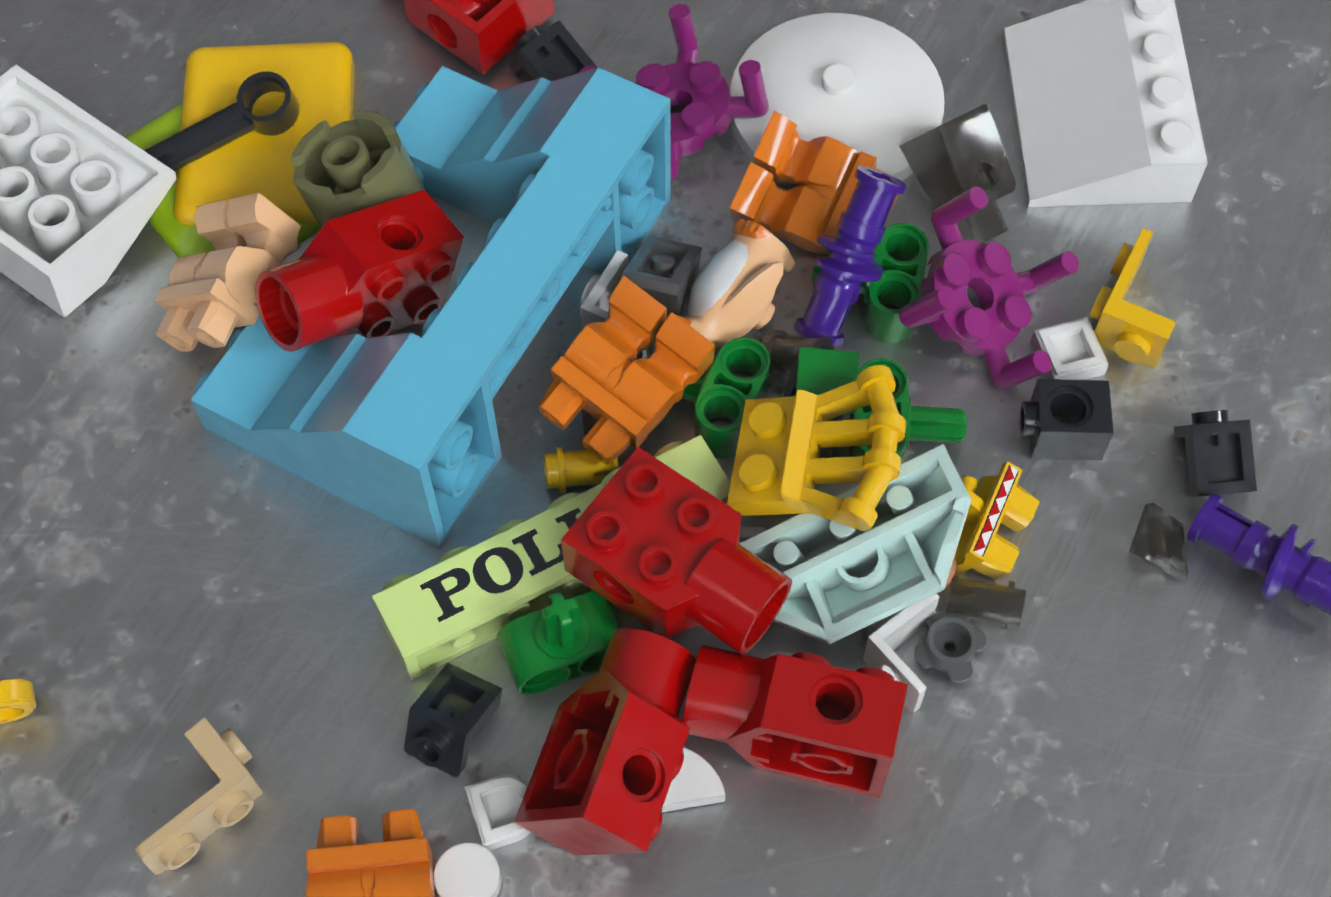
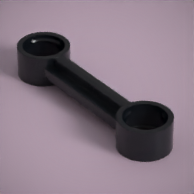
(230, 123)

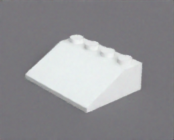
(1105, 105)
(67, 193)

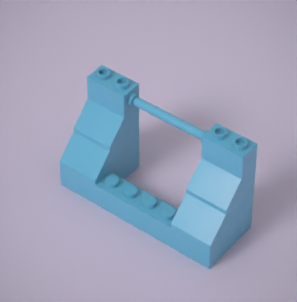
(411, 418)

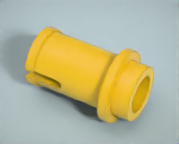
(574, 469)

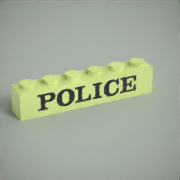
(508, 575)

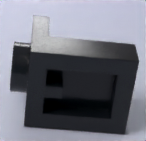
(549, 53)
(1218, 454)
(449, 718)

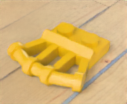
(782, 445)

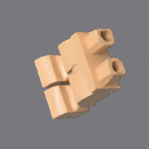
(217, 289)

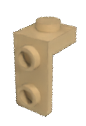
(220, 806)

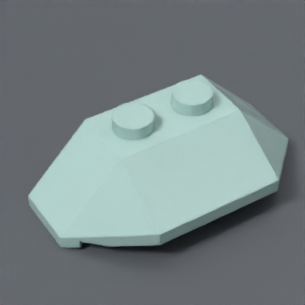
(860, 577)

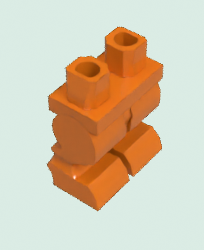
(822, 178)
(613, 386)
(390, 868)

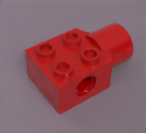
(478, 29)
(363, 274)
(673, 557)
(799, 716)
(613, 750)

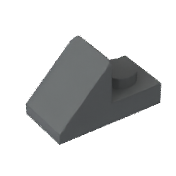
(664, 271)

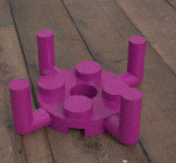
(701, 89)
(998, 288)

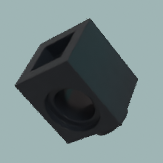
(1079, 400)

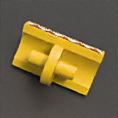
(993, 502)

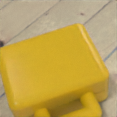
(324, 86)

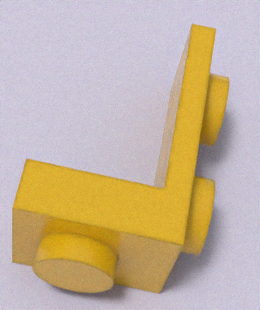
(1123, 326)

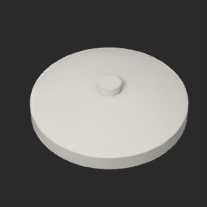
(844, 82)

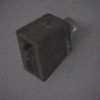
(963, 156)

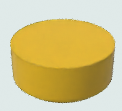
(16, 699)

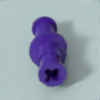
(850, 255)
(1262, 551)

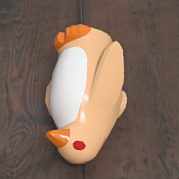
(738, 285)

